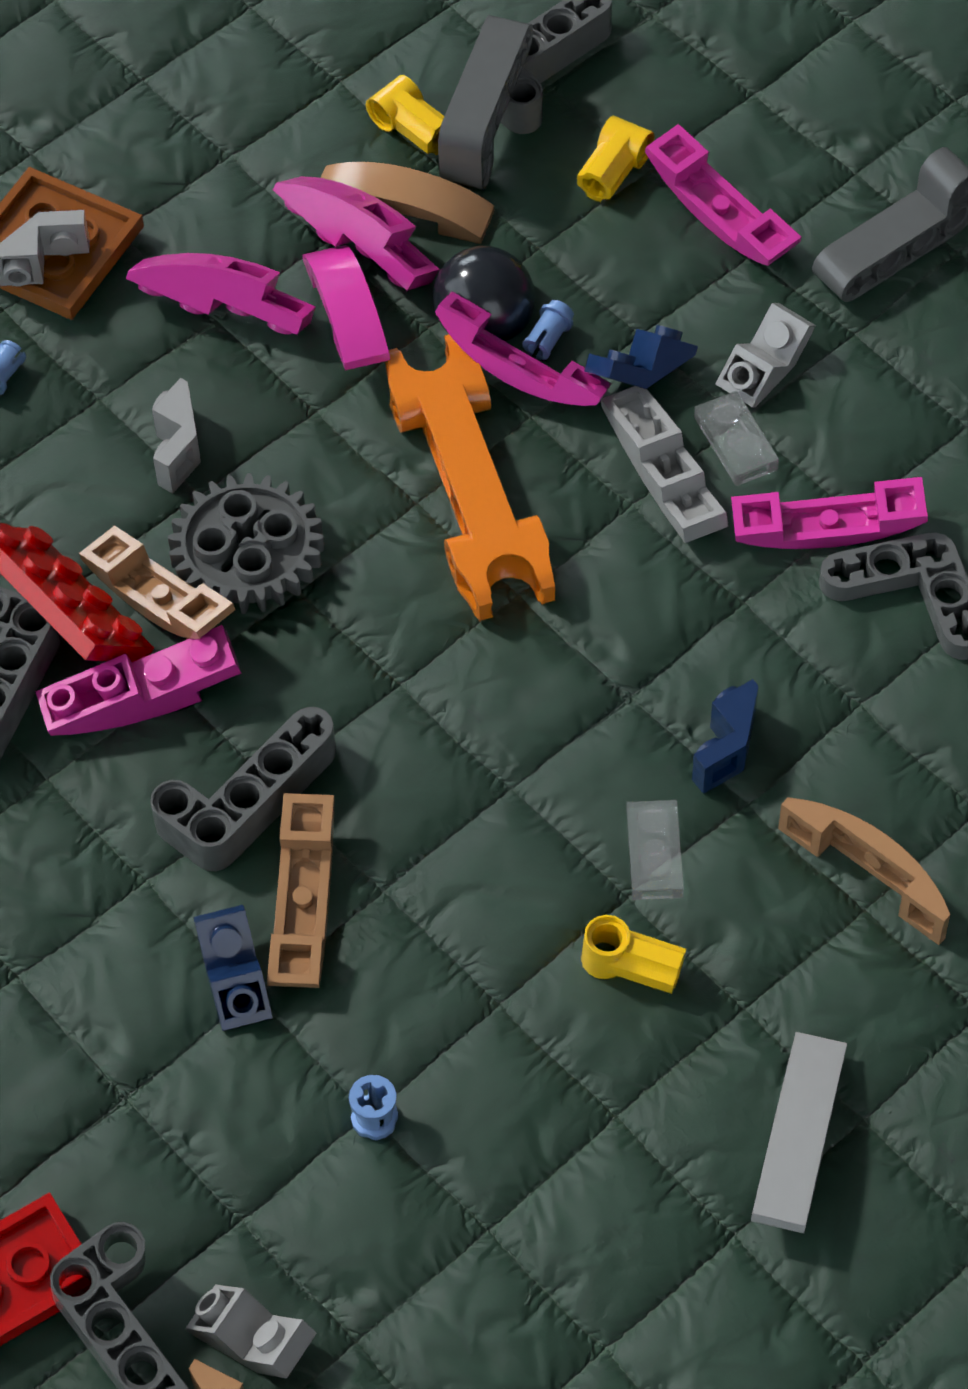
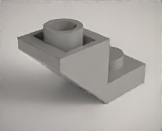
(41, 235)
(764, 362)
(175, 425)
(248, 1332)

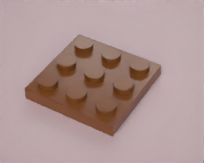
(72, 277)

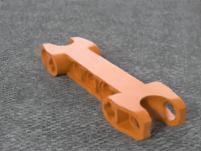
(491, 540)

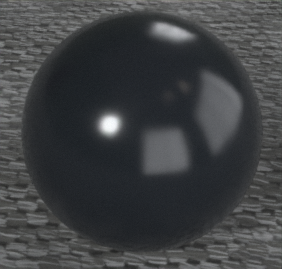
(494, 283)

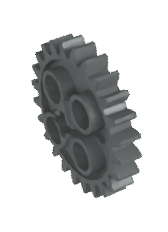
(247, 541)

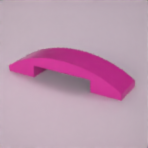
(716, 202)
(348, 306)
(466, 326)
(831, 520)

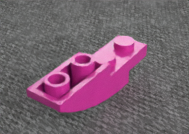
(351, 215)
(208, 280)
(132, 692)

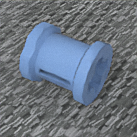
(364, 1117)

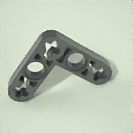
(927, 575)

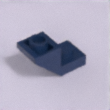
(649, 358)
(732, 723)
(232, 967)

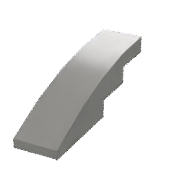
(663, 463)
(799, 1133)

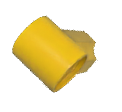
(403, 108)
(617, 152)
(635, 957)

